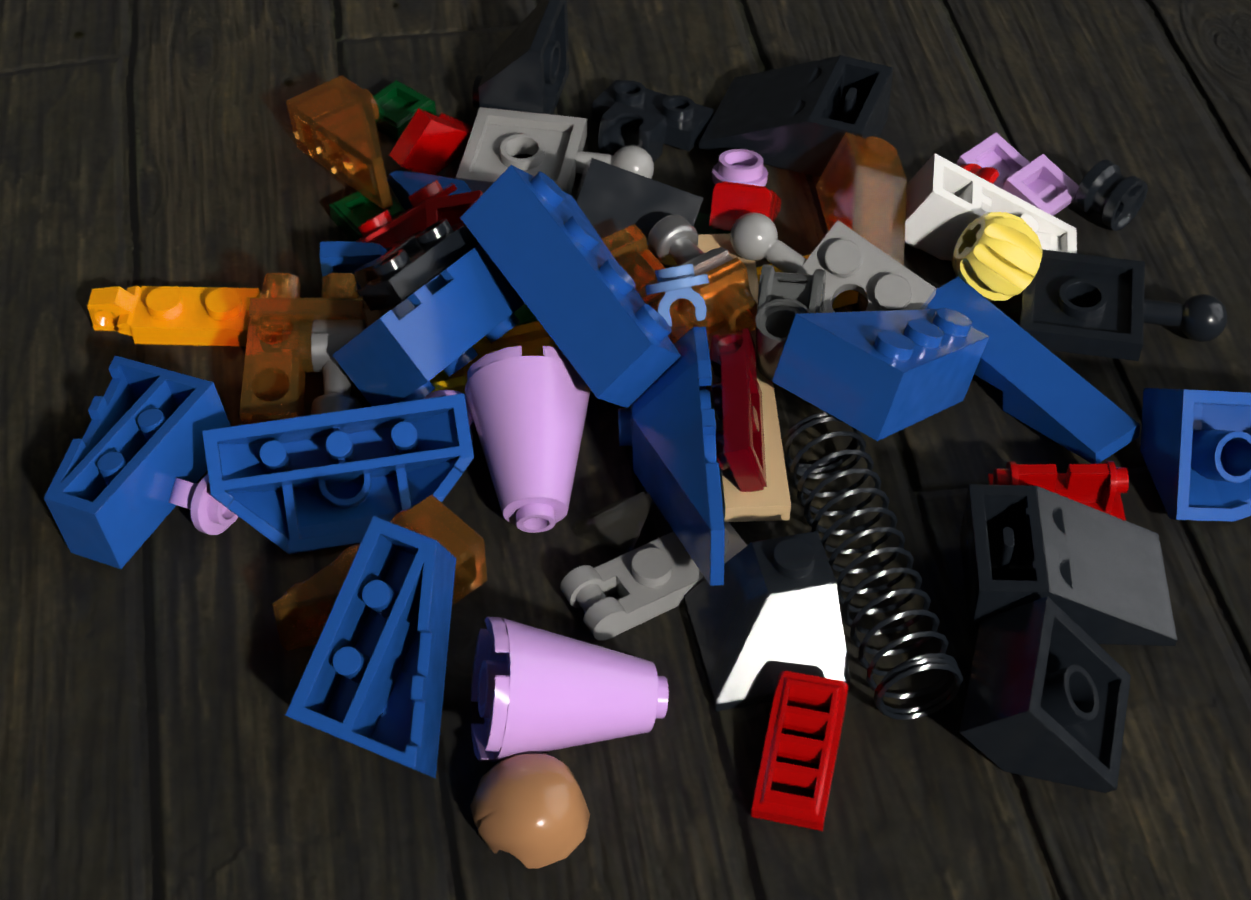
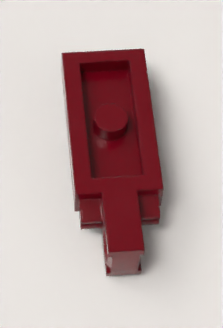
(740, 408)

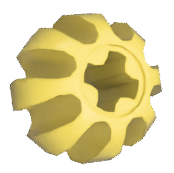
(997, 255)

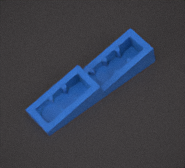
(1039, 384)

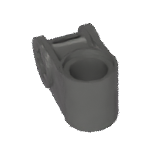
(779, 299)

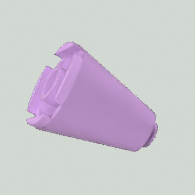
(529, 430)
(557, 692)

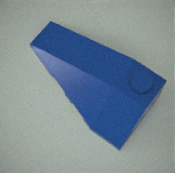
(676, 452)
(1199, 452)

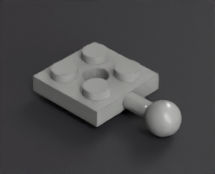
(552, 141)
(848, 261)

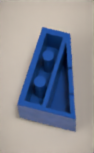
(431, 331)
(881, 365)
(123, 470)
(385, 650)

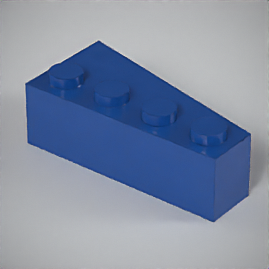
(572, 284)

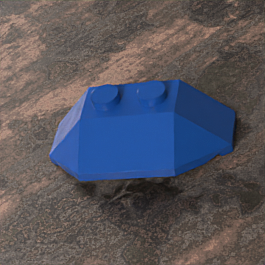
(327, 474)

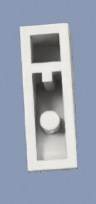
(948, 198)

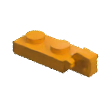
(174, 314)

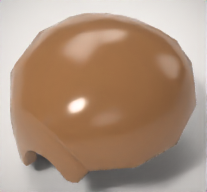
(530, 809)

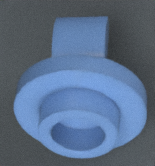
(678, 284)

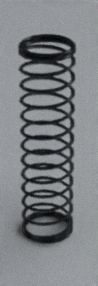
(914, 664)

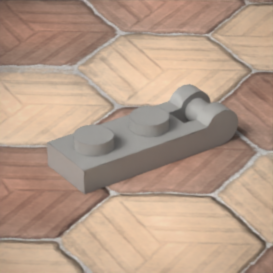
(646, 579)

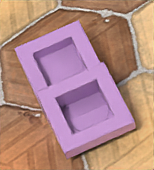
(1035, 182)

